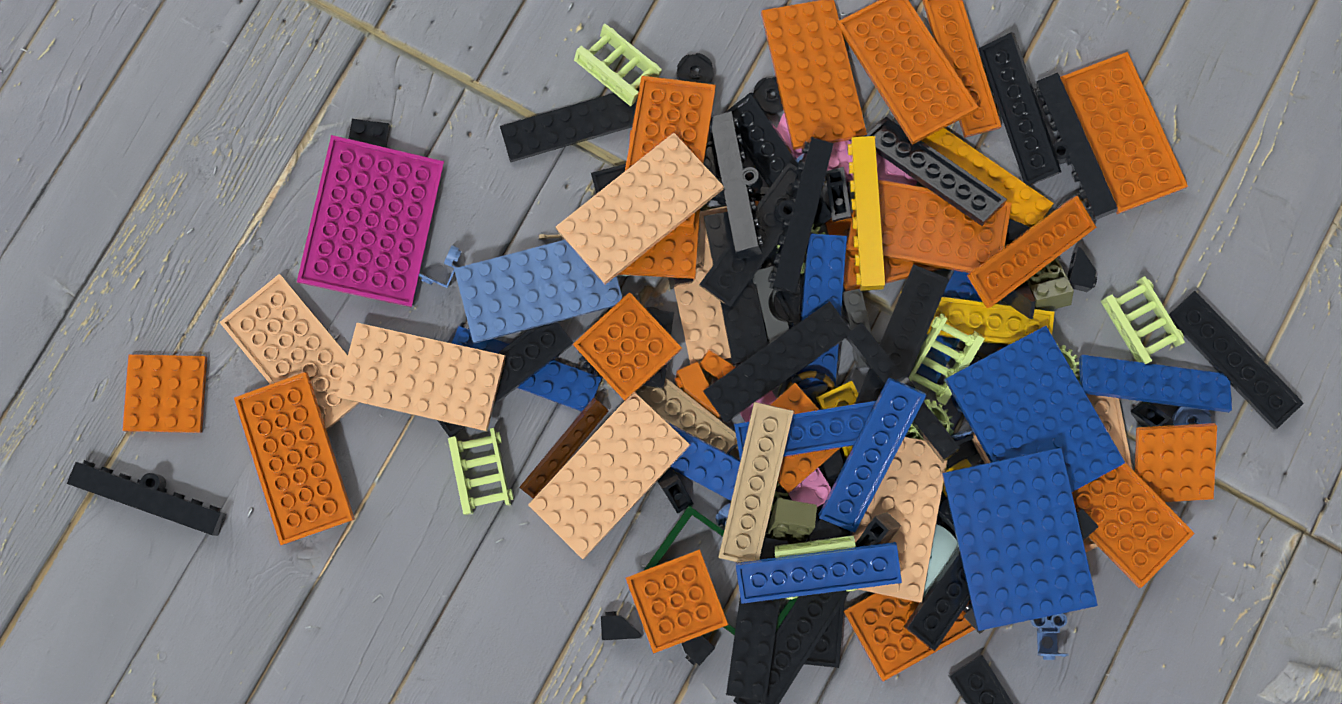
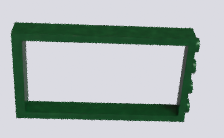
(675, 532)

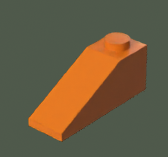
(693, 383)

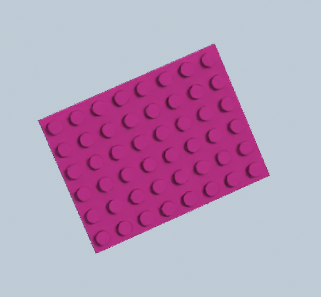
(370, 221)

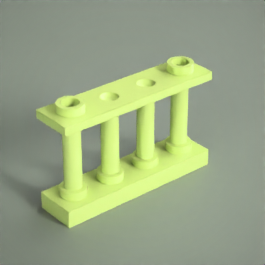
(605, 75)
(1133, 337)
(961, 358)
(461, 465)
(815, 546)

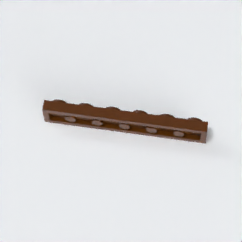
(564, 448)

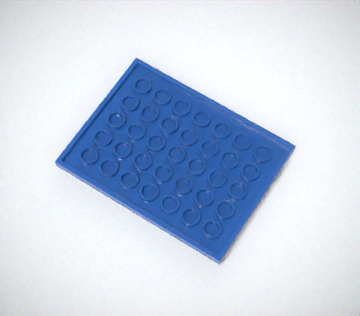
(1033, 403)
(1019, 539)

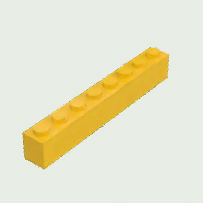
(867, 213)

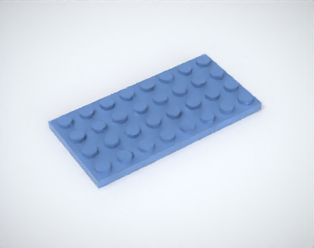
(531, 290)

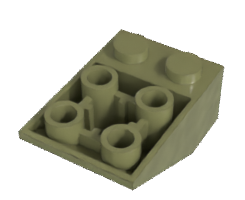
(1051, 287)
(791, 521)

